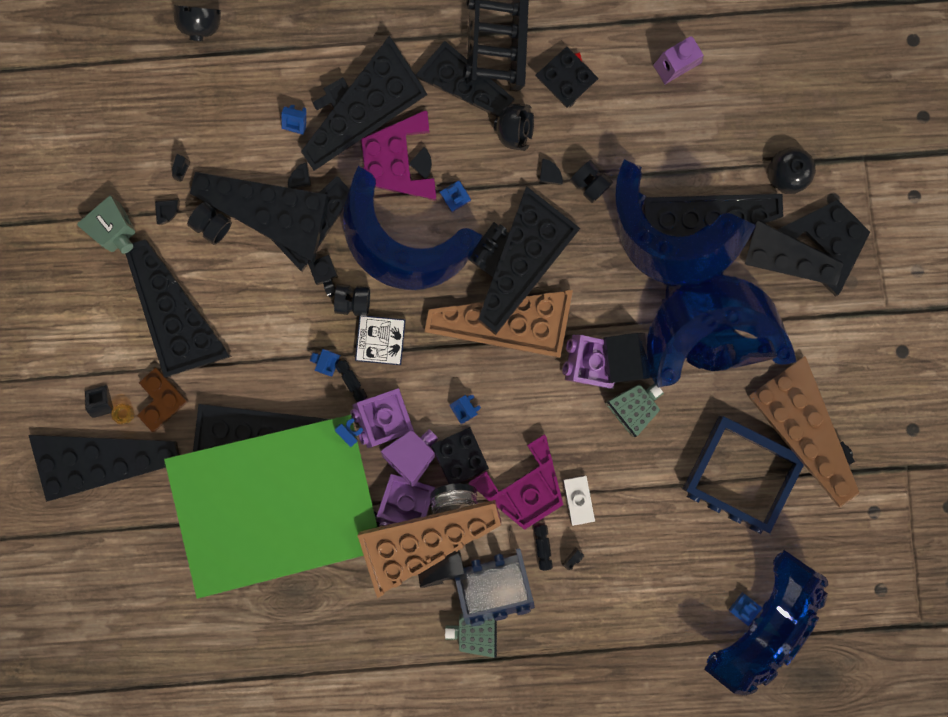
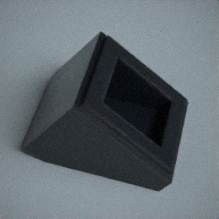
(98, 401)

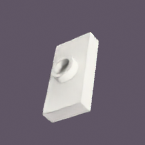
(579, 500)

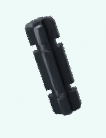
(351, 381)
(543, 547)

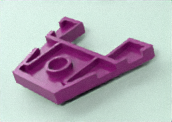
(387, 157)
(529, 496)

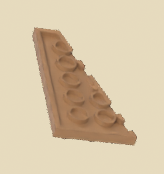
(534, 326)
(801, 419)
(415, 545)

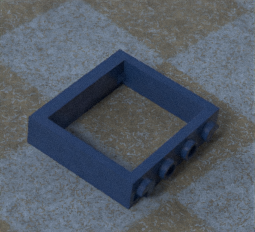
(736, 515)

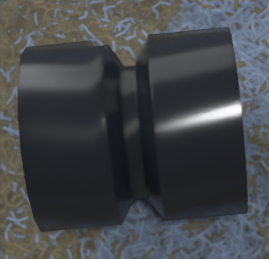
(596, 187)
(211, 225)
(360, 300)

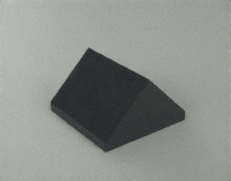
(626, 357)

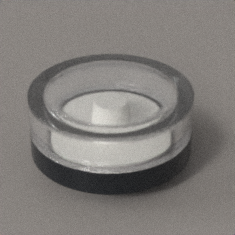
(453, 497)

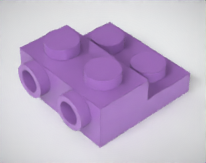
(586, 362)
(381, 418)
(403, 501)

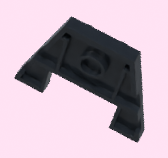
(835, 233)

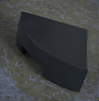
(422, 163)
(180, 167)
(550, 173)
(300, 177)
(166, 210)
(575, 557)

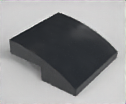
(447, 569)

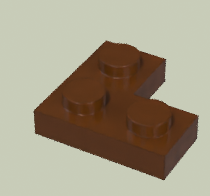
(165, 403)

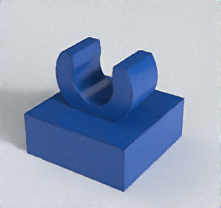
(294, 119)
(455, 196)
(325, 362)
(463, 409)
(347, 434)
(745, 609)

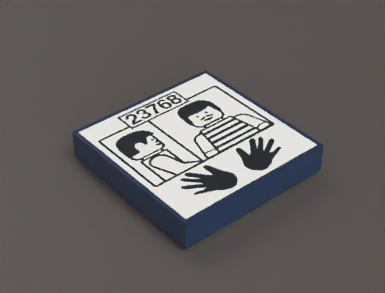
(380, 340)

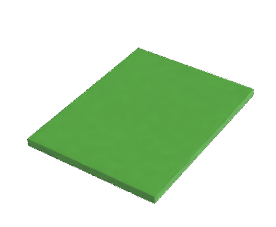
(270, 506)

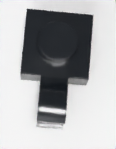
(333, 92)
(324, 272)

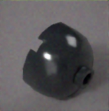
(196, 21)
(514, 126)
(791, 170)

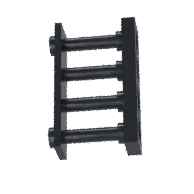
(516, 53)

